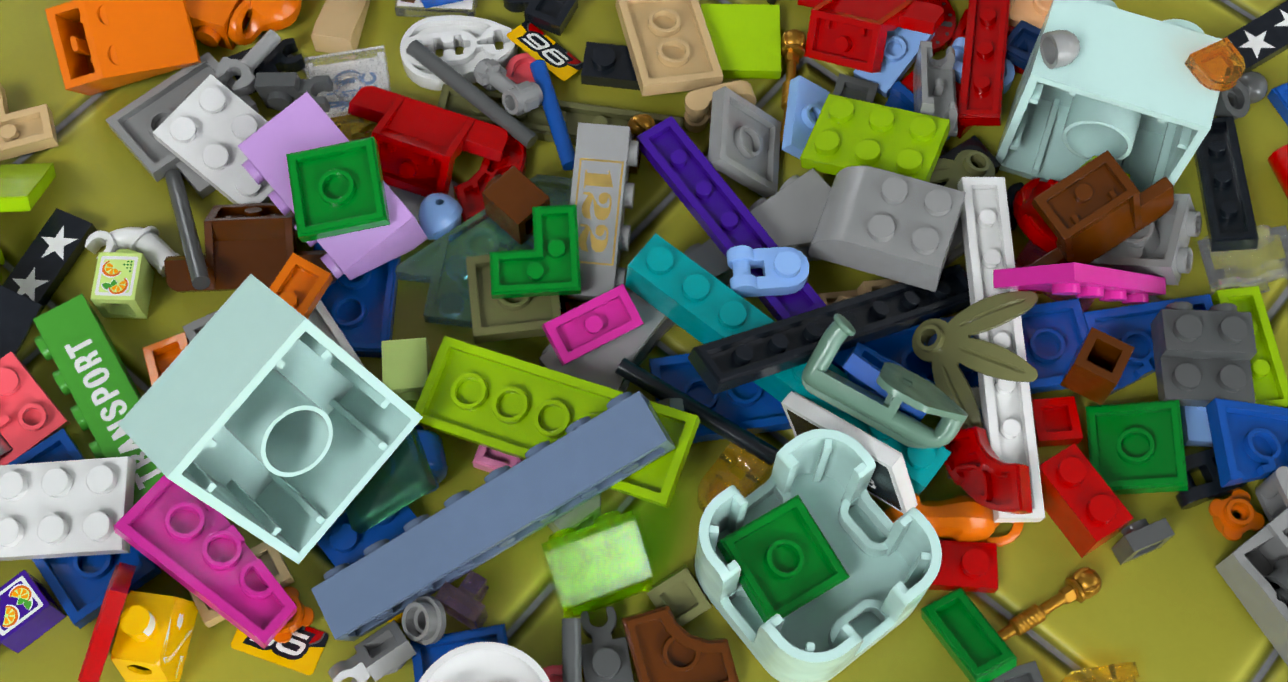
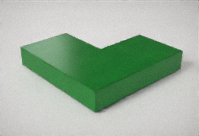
(548, 268)

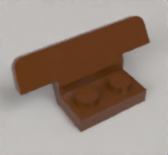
(1098, 210)
(242, 243)

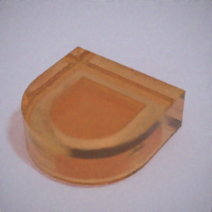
(1217, 65)

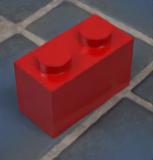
(1081, 501)

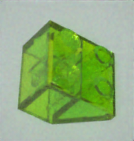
(597, 563)

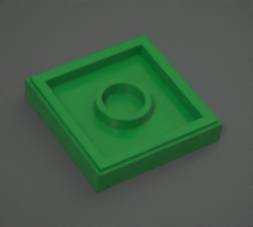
(337, 189)
(1138, 446)
(783, 559)

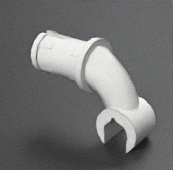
(139, 239)

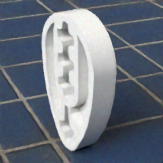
(451, 31)

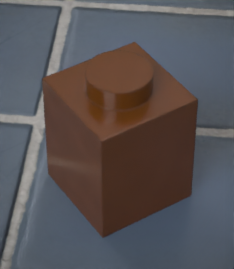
(510, 201)
(1097, 366)

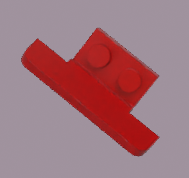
(856, 30)
(423, 140)

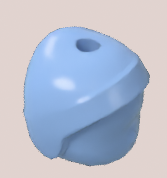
(439, 215)

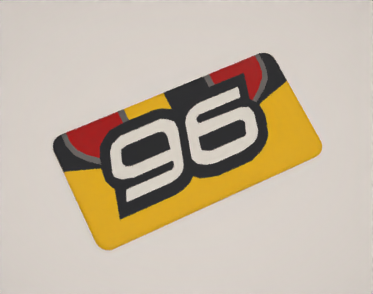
(542, 47)
(298, 654)

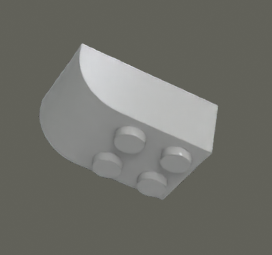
(888, 225)

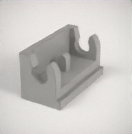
(935, 85)

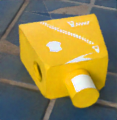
(153, 635)

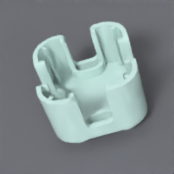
(885, 560)

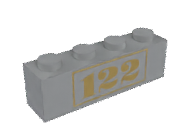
(601, 195)

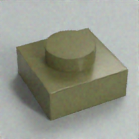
(681, 594)

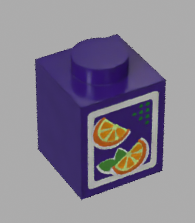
(26, 611)

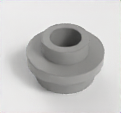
(424, 620)

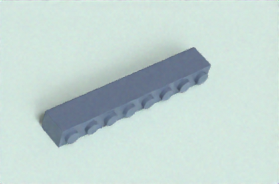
(492, 517)

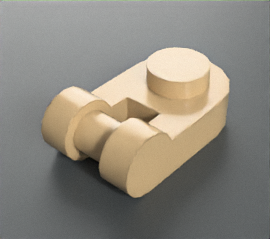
(699, 103)

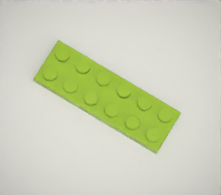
(522, 404)

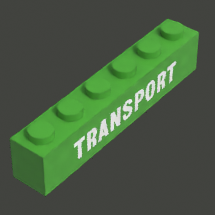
(97, 380)

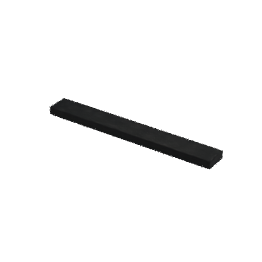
(792, 340)

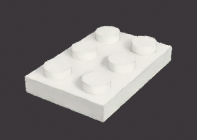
(207, 136)
(64, 507)

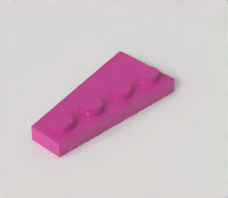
(1082, 281)
(207, 558)

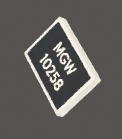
(890, 479)

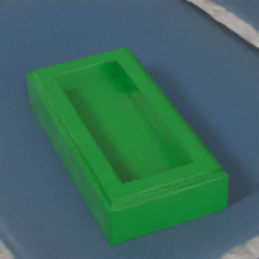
(968, 637)

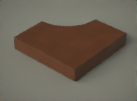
(670, 654)

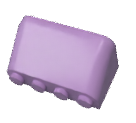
(308, 127)

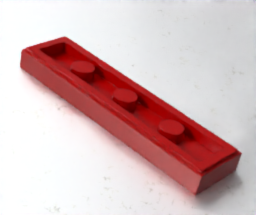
(984, 63)

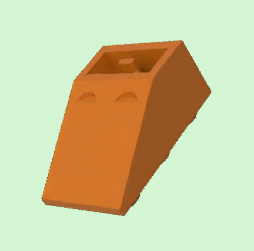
(120, 41)

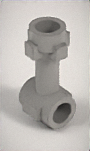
(515, 97)

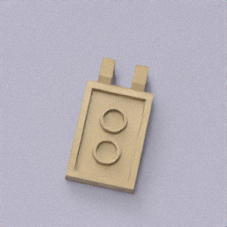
(669, 45)

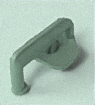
(875, 411)

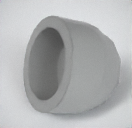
(1059, 48)

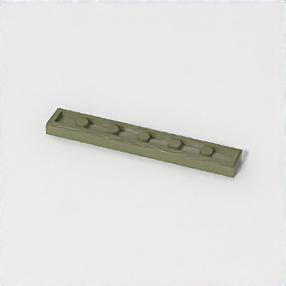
(537, 120)

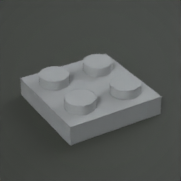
(744, 142)

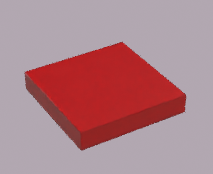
(106, 623)

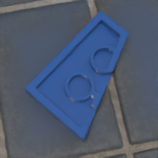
(1133, 327)
(1247, 439)

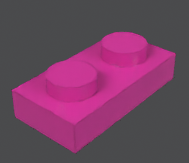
(592, 324)

